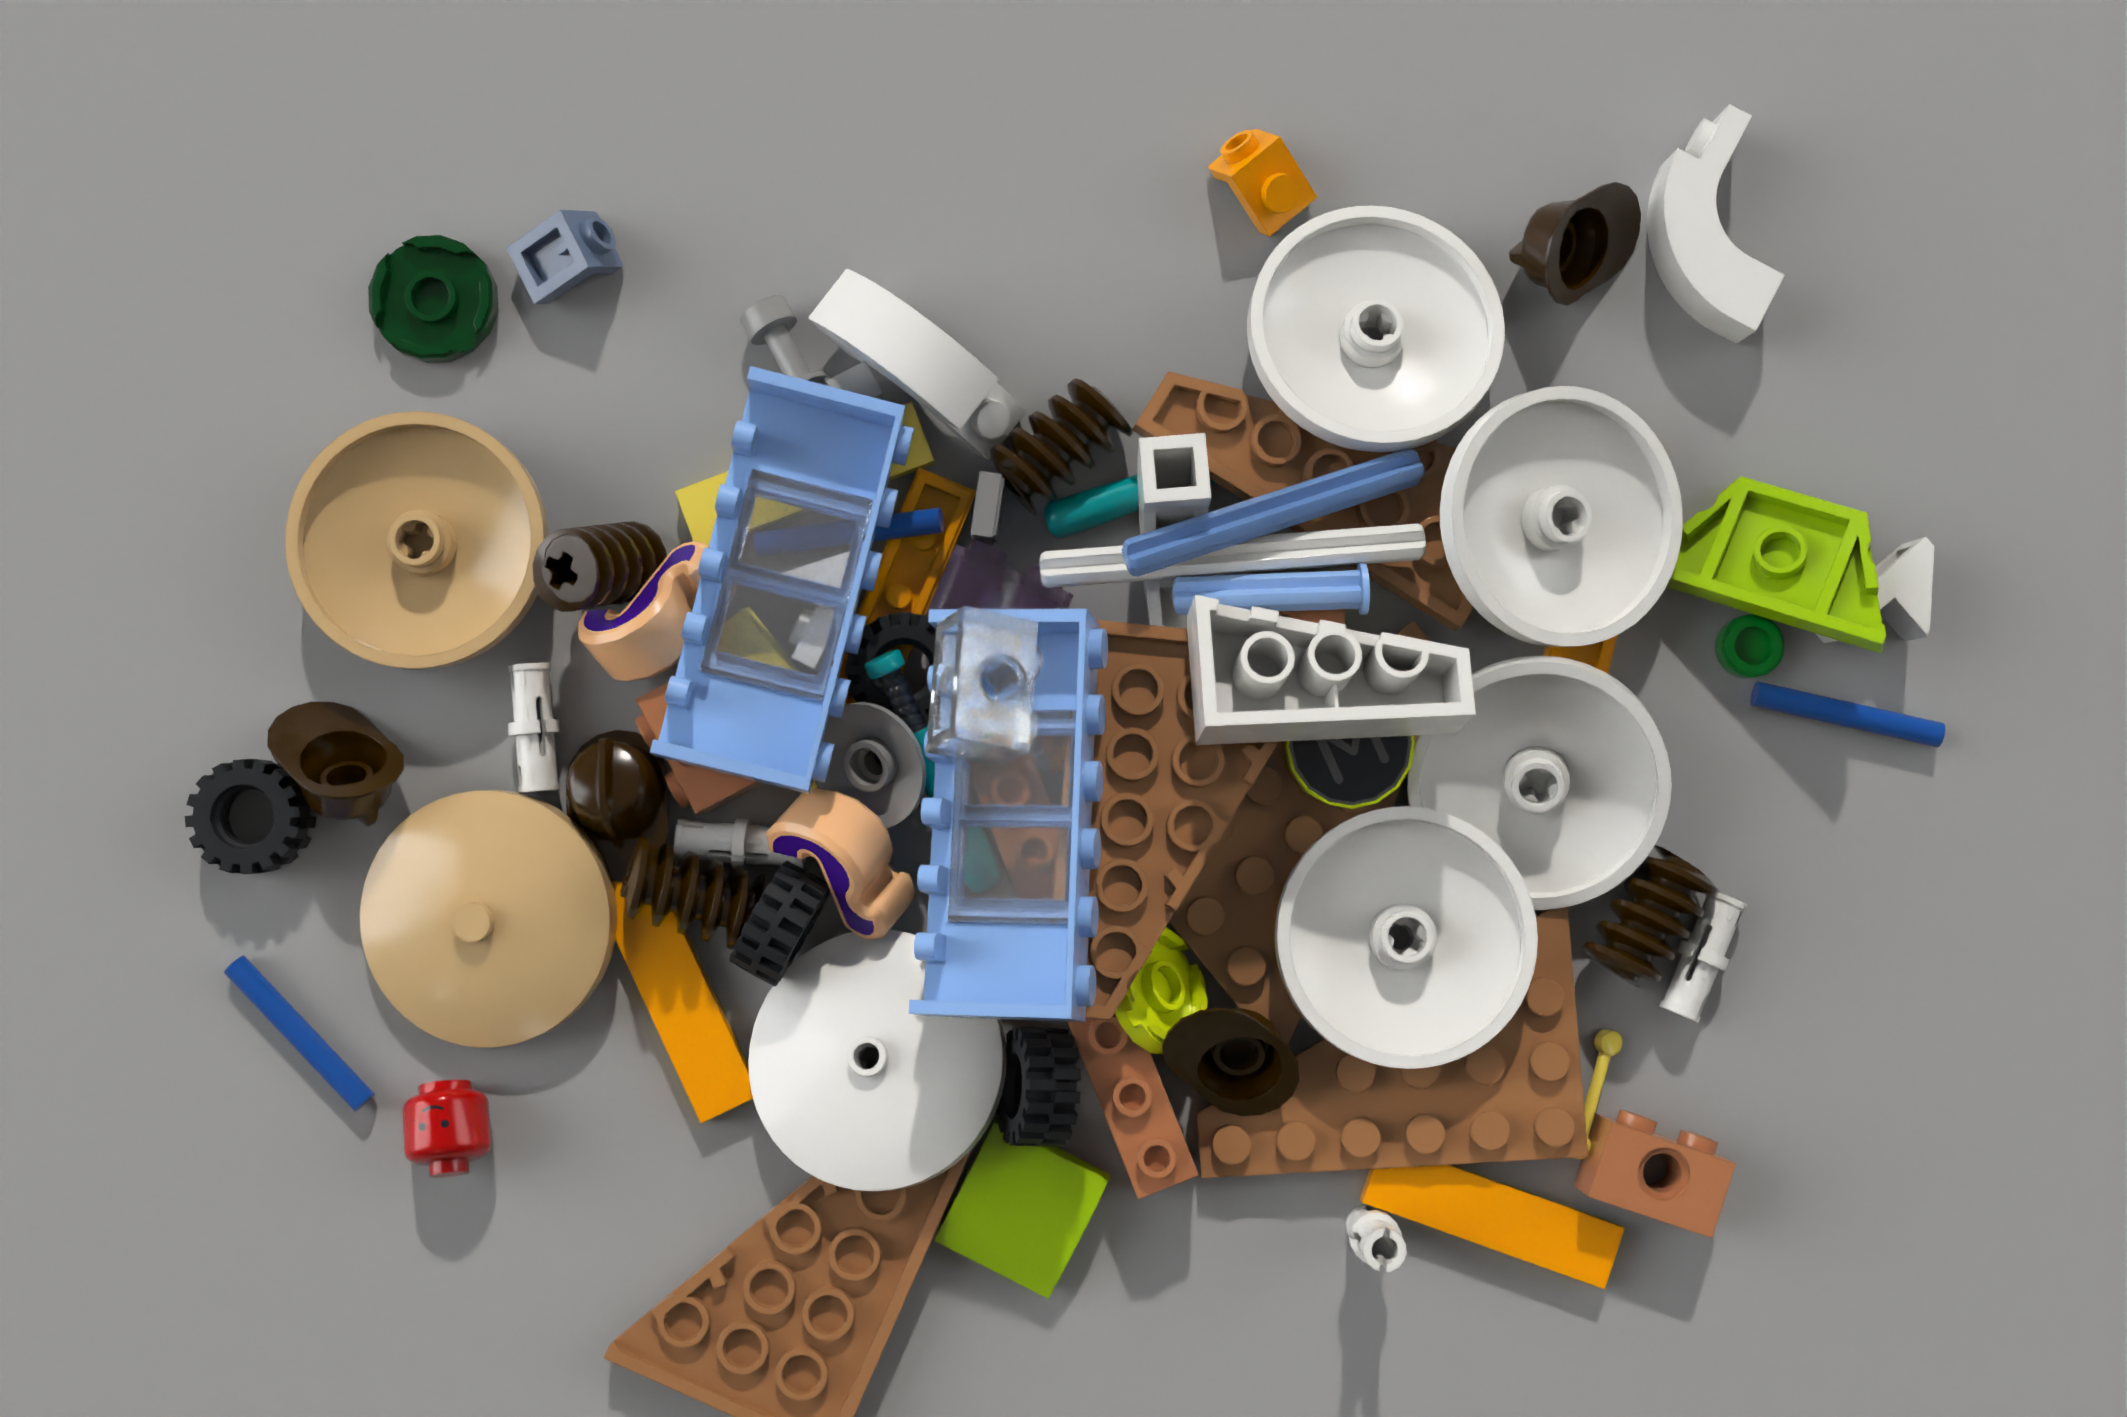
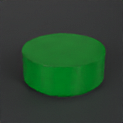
(1749, 646)

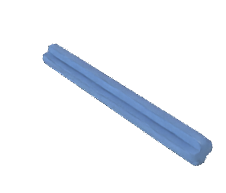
(1271, 512)

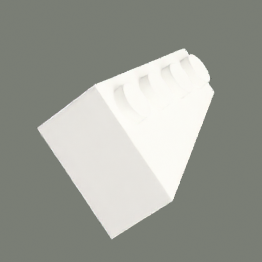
(1317, 681)

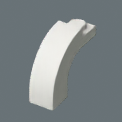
(1689, 246)
(918, 359)
(1170, 490)

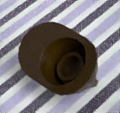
(1580, 241)
(336, 759)
(618, 795)
(1232, 1060)

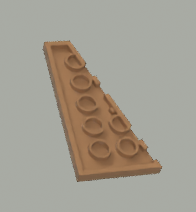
(1262, 450)

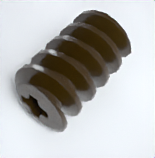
(1058, 442)
(596, 564)
(688, 892)
(1650, 918)

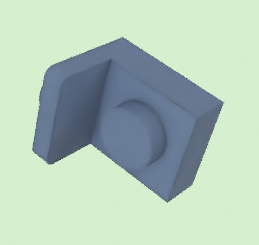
(564, 253)

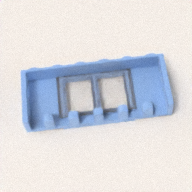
(784, 582)
(1019, 849)

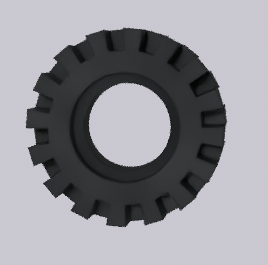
(877, 639)
(1039, 1087)

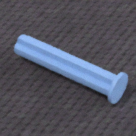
(1279, 590)

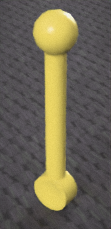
(1607, 1044)

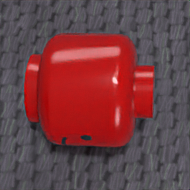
(446, 1127)

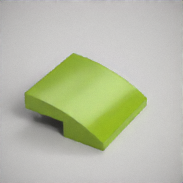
(1022, 1210)

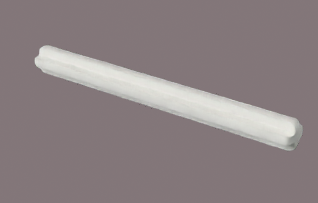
(1259, 554)

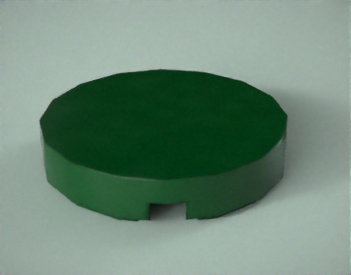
(433, 299)

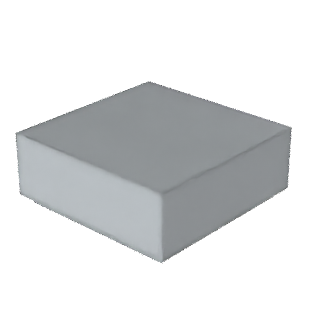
(988, 507)

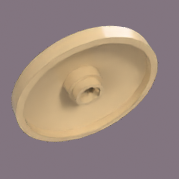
(415, 540)
(488, 918)

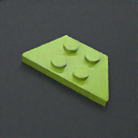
(1785, 561)

